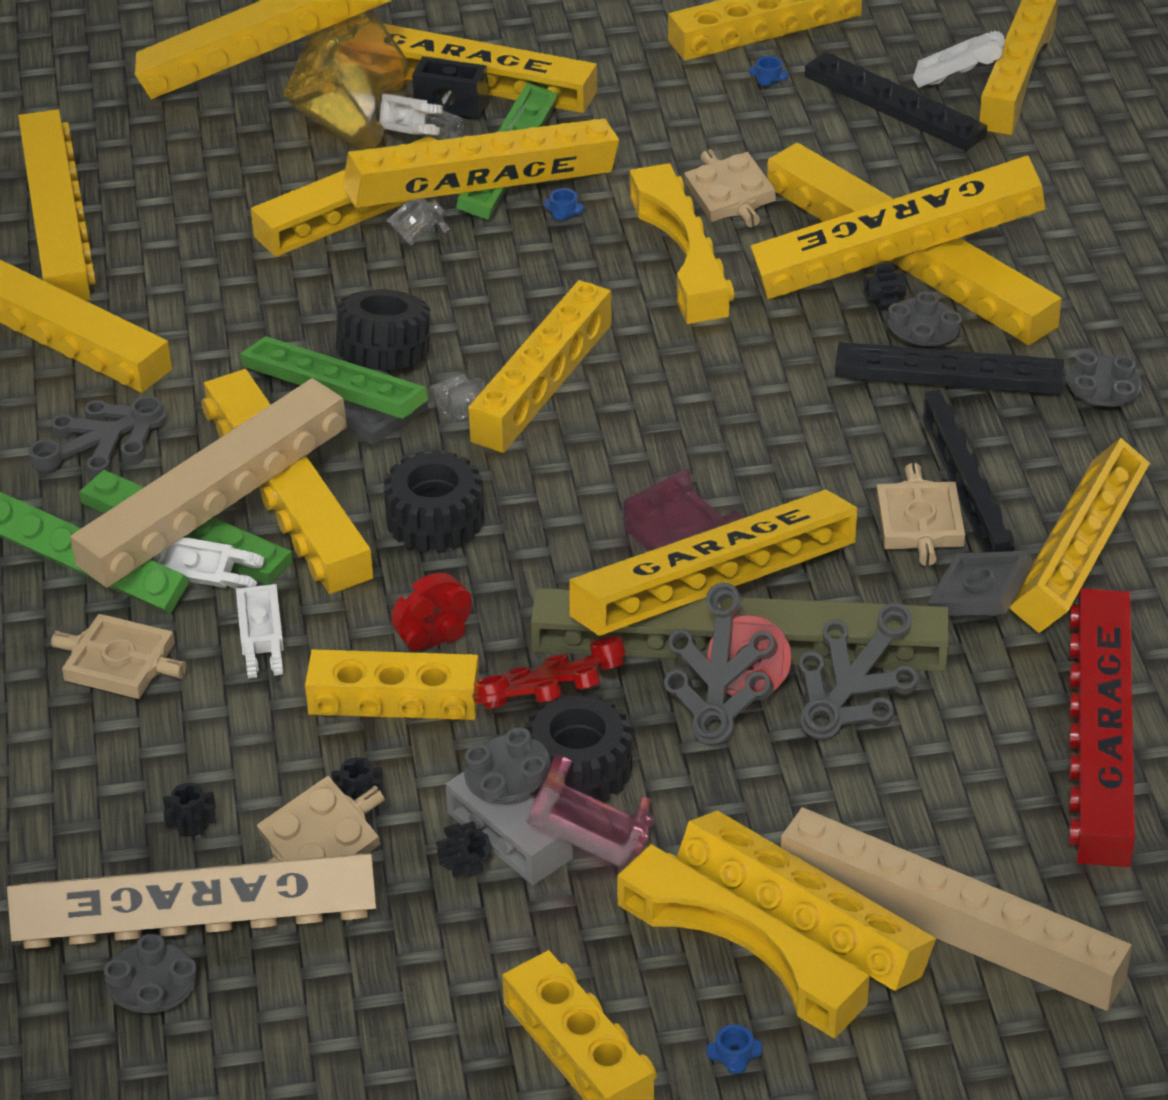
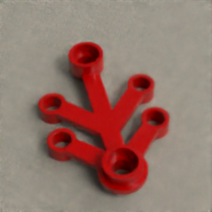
(544, 680)

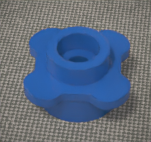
(768, 71)
(563, 204)
(734, 1038)

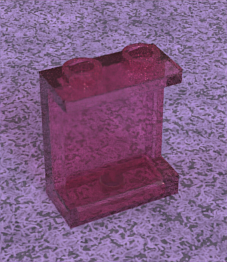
(670, 513)
(586, 820)

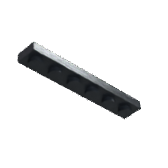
(896, 101)
(949, 368)
(963, 469)

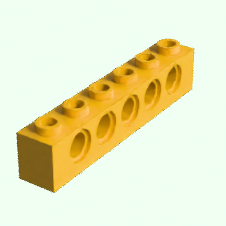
(738, 23)
(540, 366)
(1079, 535)
(807, 899)

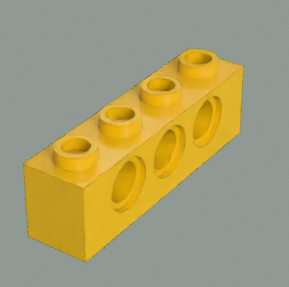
(392, 684)
(576, 1032)

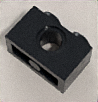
(453, 84)

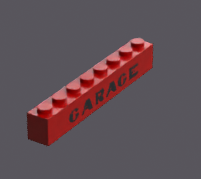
(1102, 730)

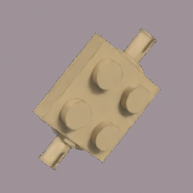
(730, 187)
(920, 515)
(118, 655)
(321, 824)

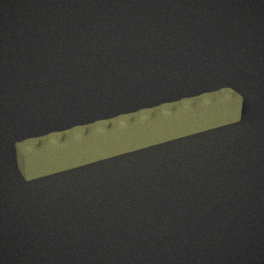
(799, 620)

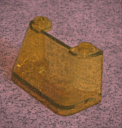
(344, 76)

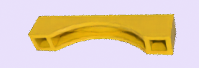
(1011, 73)
(701, 282)
(671, 894)

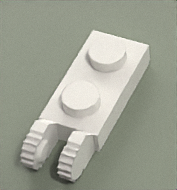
(959, 58)
(408, 115)
(209, 562)
(260, 626)

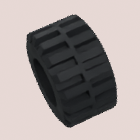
(382, 329)
(434, 501)
(590, 736)

